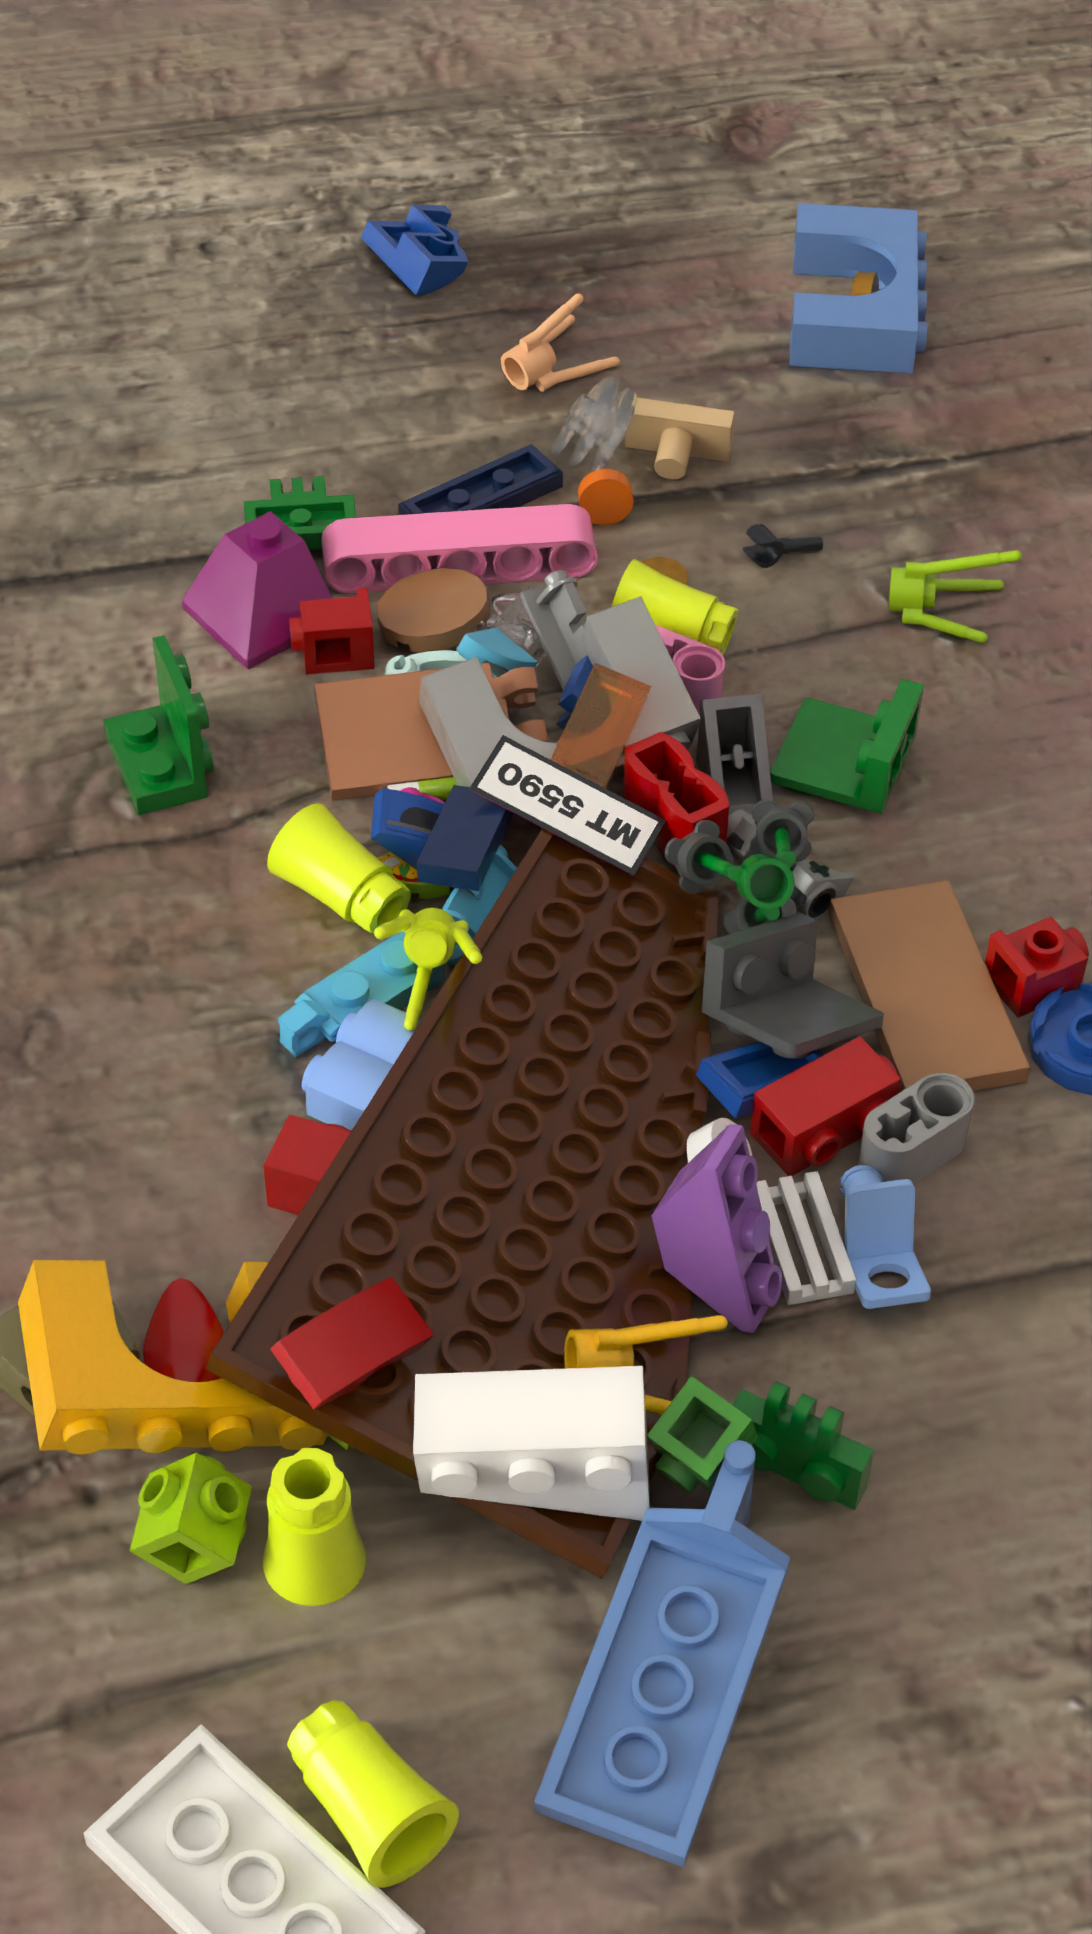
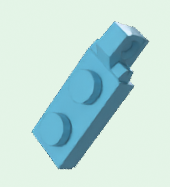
(379, 974)

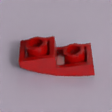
(351, 1342)

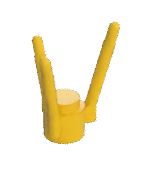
(615, 1347)

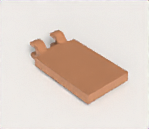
(381, 736)

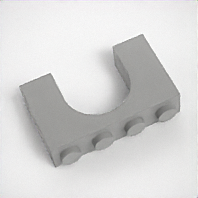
(622, 638)

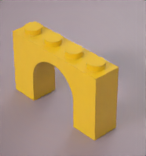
(100, 1396)

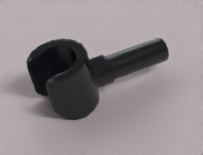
(770, 548)

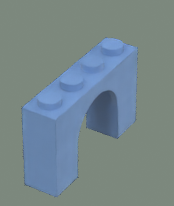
(866, 330)

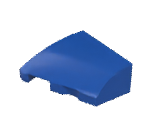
(420, 249)

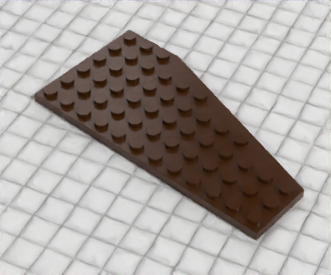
(513, 1166)

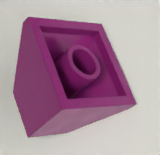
(254, 589)

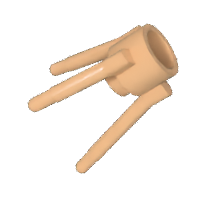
(534, 357)

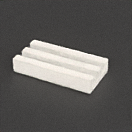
(791, 1196)

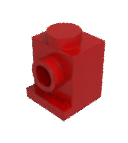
(334, 634)
(1035, 962)

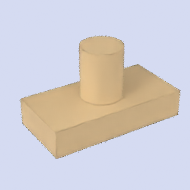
(680, 432)

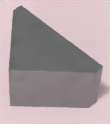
(735, 749)

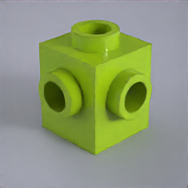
(191, 1518)

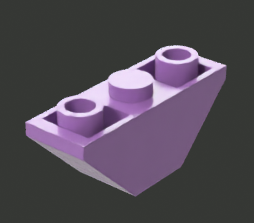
(717, 1234)

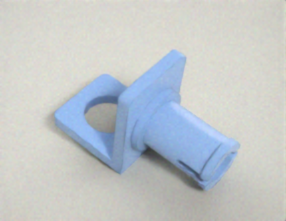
(881, 1236)

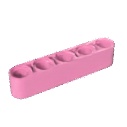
(489, 543)

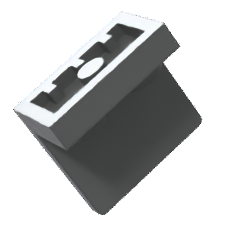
(766, 989)

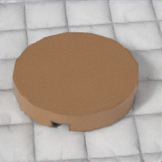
(433, 609)

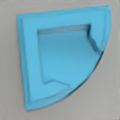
(496, 648)

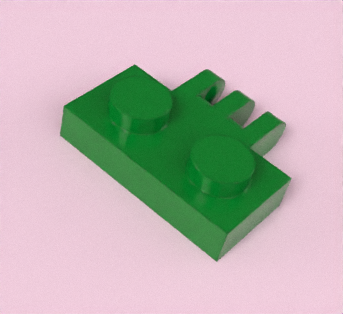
(302, 510)
(806, 1446)

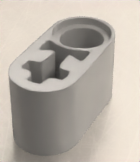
(918, 1128)

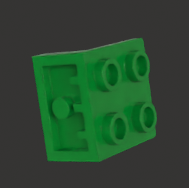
(163, 745)
(850, 752)

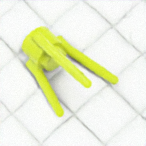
(429, 944)

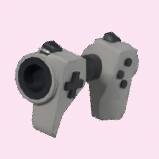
(812, 881)

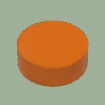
(606, 496)

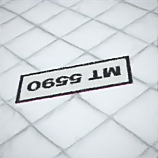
(568, 805)

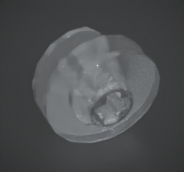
(599, 420)

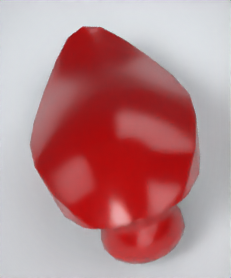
(182, 1334)

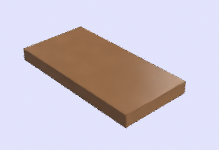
(931, 983)

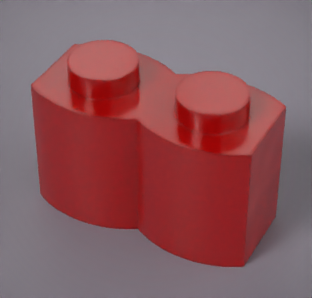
(665, 782)

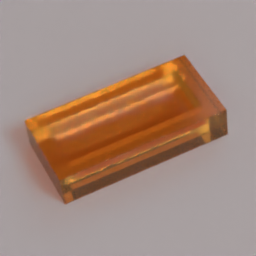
(601, 724)

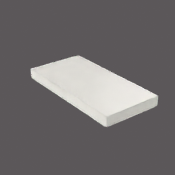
(231, 1855)

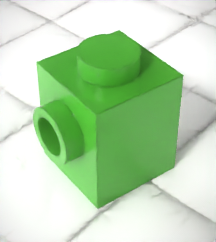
(695, 1435)

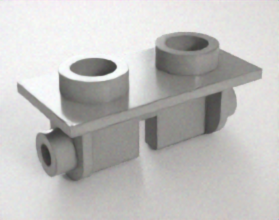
(559, 621)

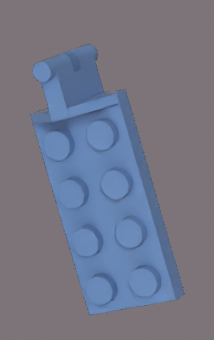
(668, 1673)

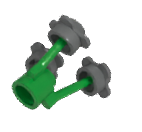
(762, 878)

